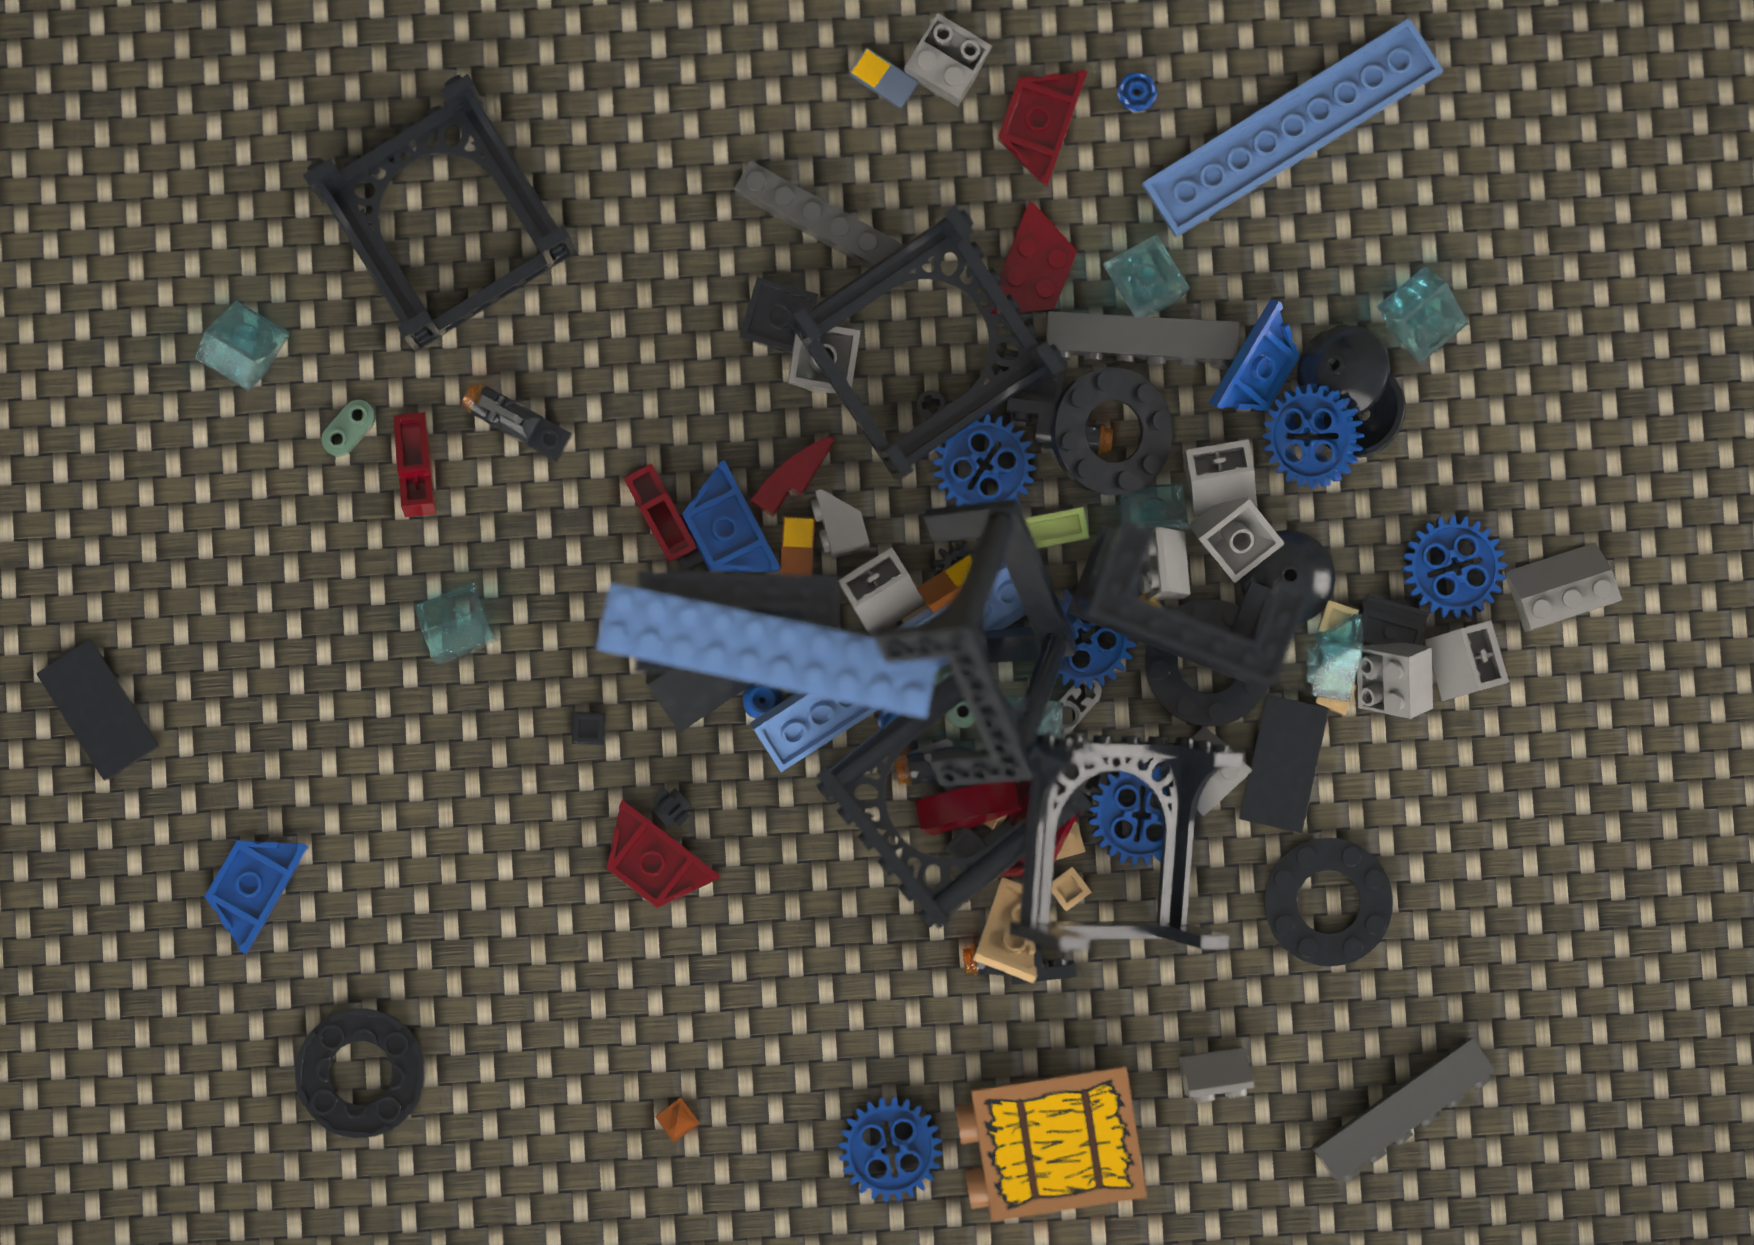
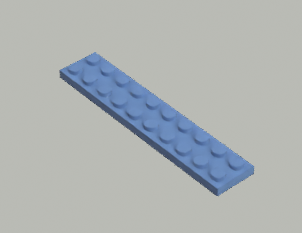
(1292, 127)
(762, 650)
(810, 721)

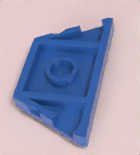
(1259, 365)
(727, 528)
(252, 885)

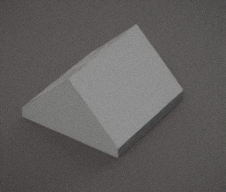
(841, 346)

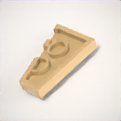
(996, 944)

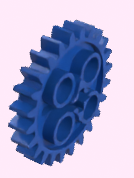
(1312, 406)
(959, 450)
(1445, 540)
(1101, 660)
(1110, 811)
(861, 1154)

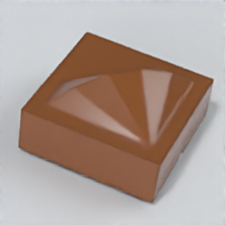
(677, 1119)

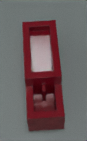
(414, 464)
(792, 476)
(660, 513)
(968, 806)

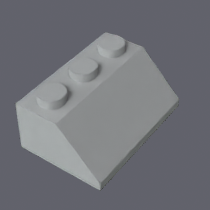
(1562, 586)

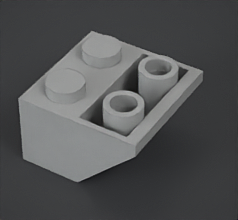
(947, 59)
(1219, 474)
(842, 525)
(1165, 567)
(881, 592)
(1467, 661)
(1395, 679)
(1216, 1073)

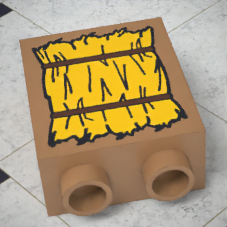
(1053, 1143)

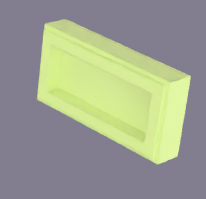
(1058, 527)

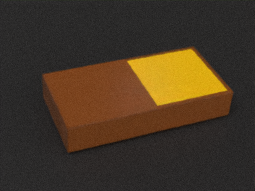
(797, 545)
(945, 585)

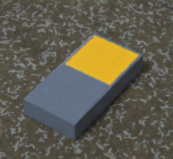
(883, 78)

